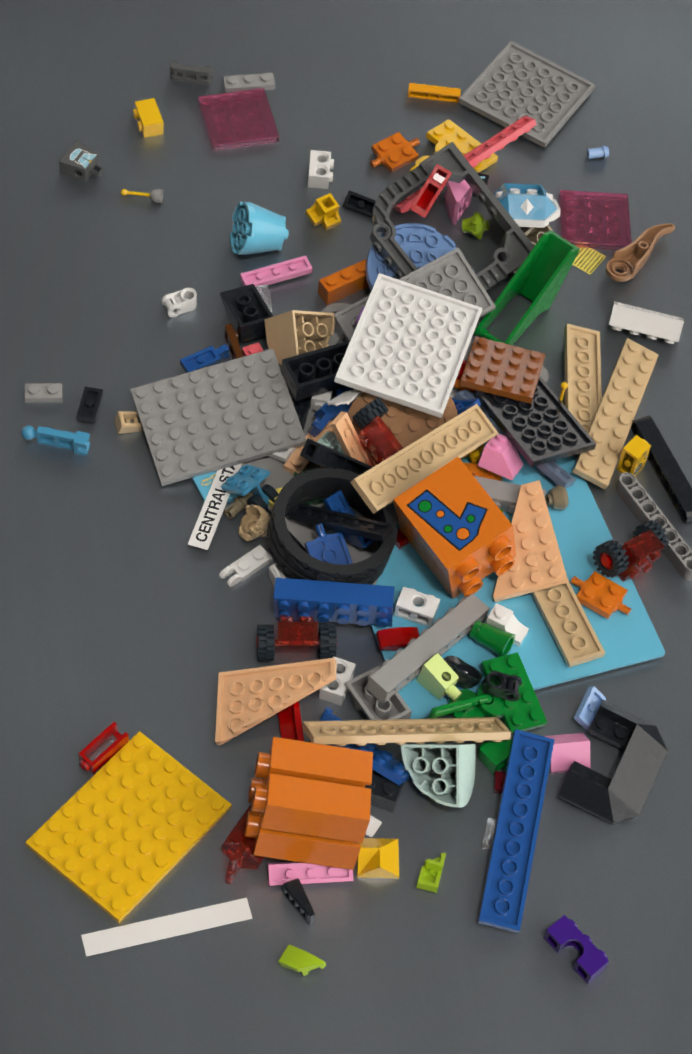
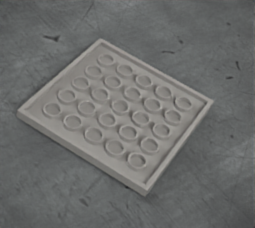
(530, 86)

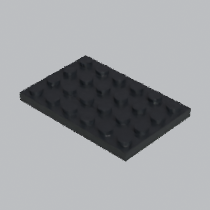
(539, 429)

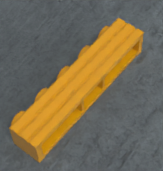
(434, 92)

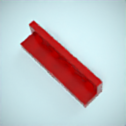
(291, 723)

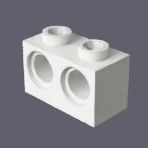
(319, 169)
(337, 696)

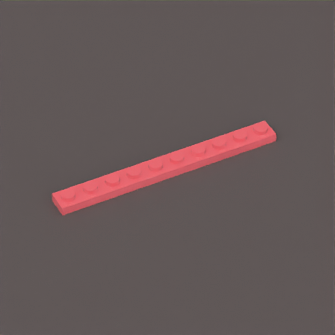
(483, 151)

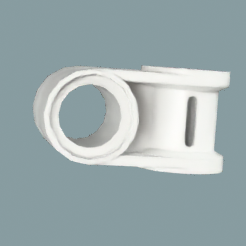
(180, 302)

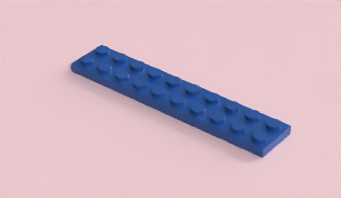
(516, 831)

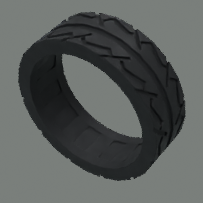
(295, 562)

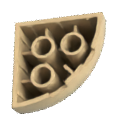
(298, 332)

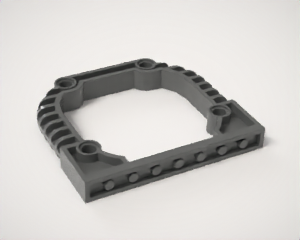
(515, 243)

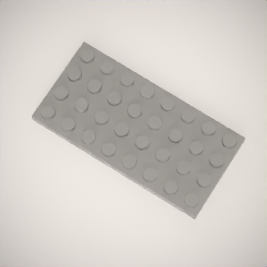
(445, 275)

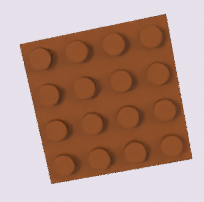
(503, 369)

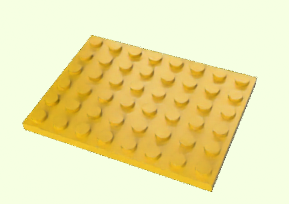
(128, 826)

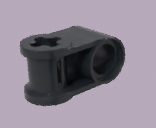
(505, 685)

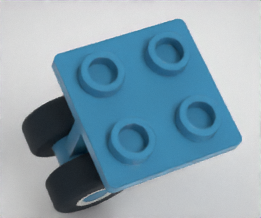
(248, 480)

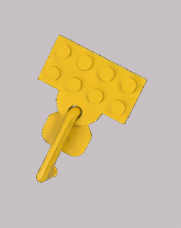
(450, 132)

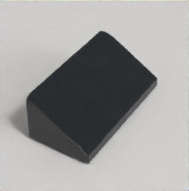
(359, 203)

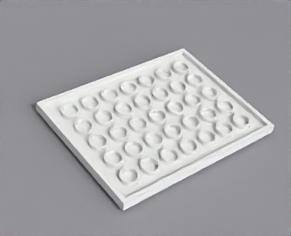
(409, 345)

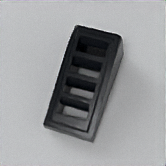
(296, 895)

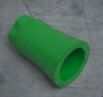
(492, 638)

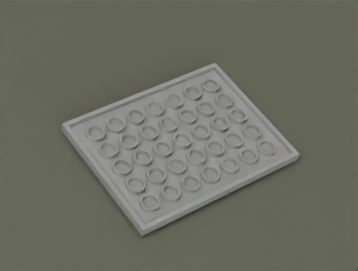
(217, 417)

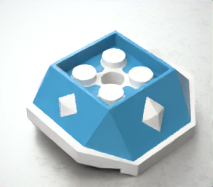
(528, 204)

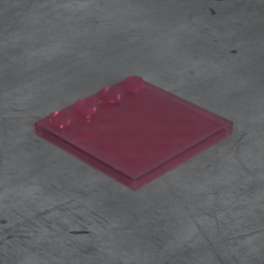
(238, 119)
(595, 219)

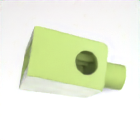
(439, 678)

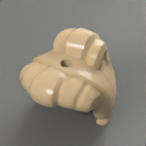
(254, 524)

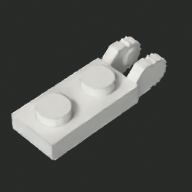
(246, 565)

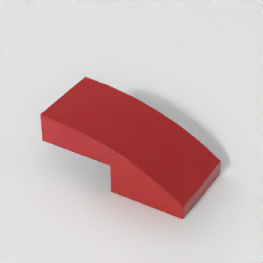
(396, 637)

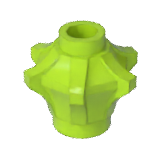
(475, 225)

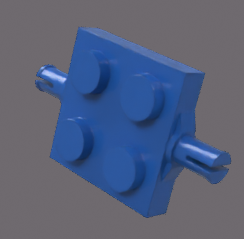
(329, 547)

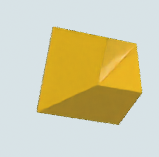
(378, 858)

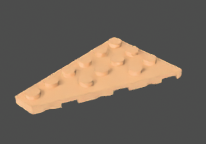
(537, 552)
(258, 693)

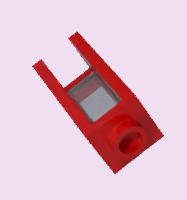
(102, 748)

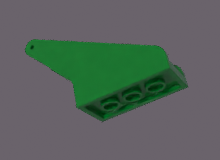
(536, 279)

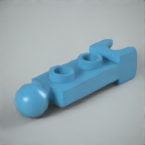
(57, 438)

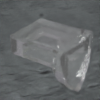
(488, 834)

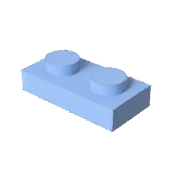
(589, 707)

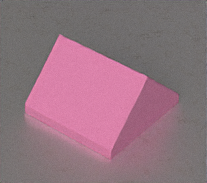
(568, 749)

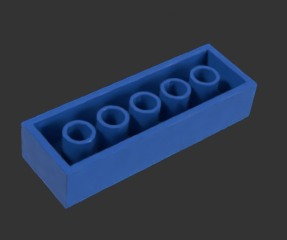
(334, 601)

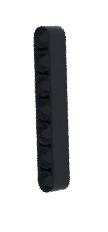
(665, 467)

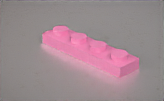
(277, 272)
(307, 873)

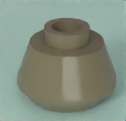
(557, 498)

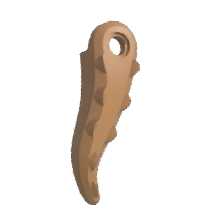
(634, 256)

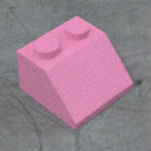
(457, 200)
(501, 457)

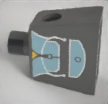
(80, 162)

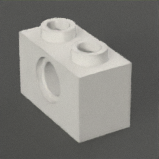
(422, 615)

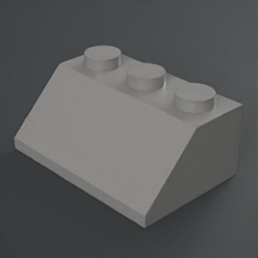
(373, 708)

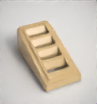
(123, 423)

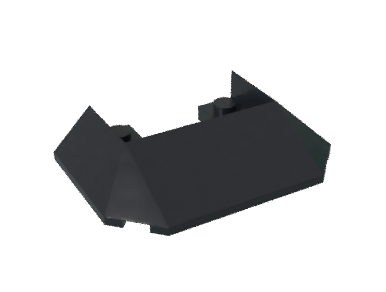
(634, 774)

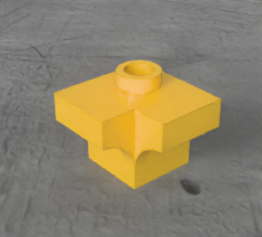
(324, 212)

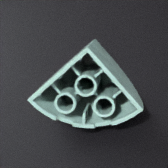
(442, 771)

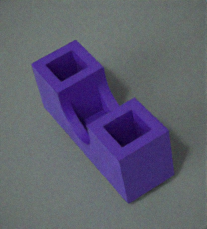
(566, 934)

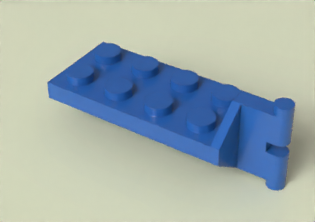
(382, 760)

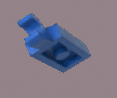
(204, 358)

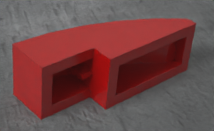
(430, 191)

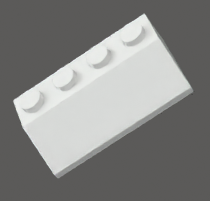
(646, 321)

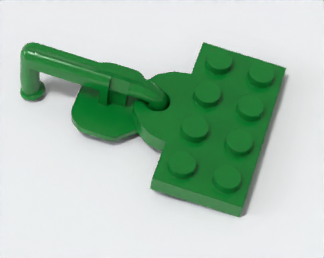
(519, 715)

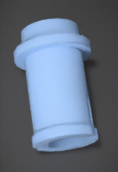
(598, 152)

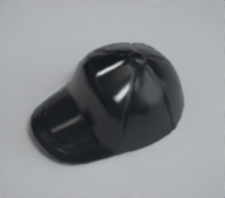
(467, 674)

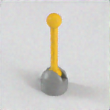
(155, 195)

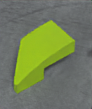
(431, 874)
(300, 960)

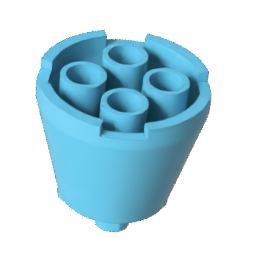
(256, 230)

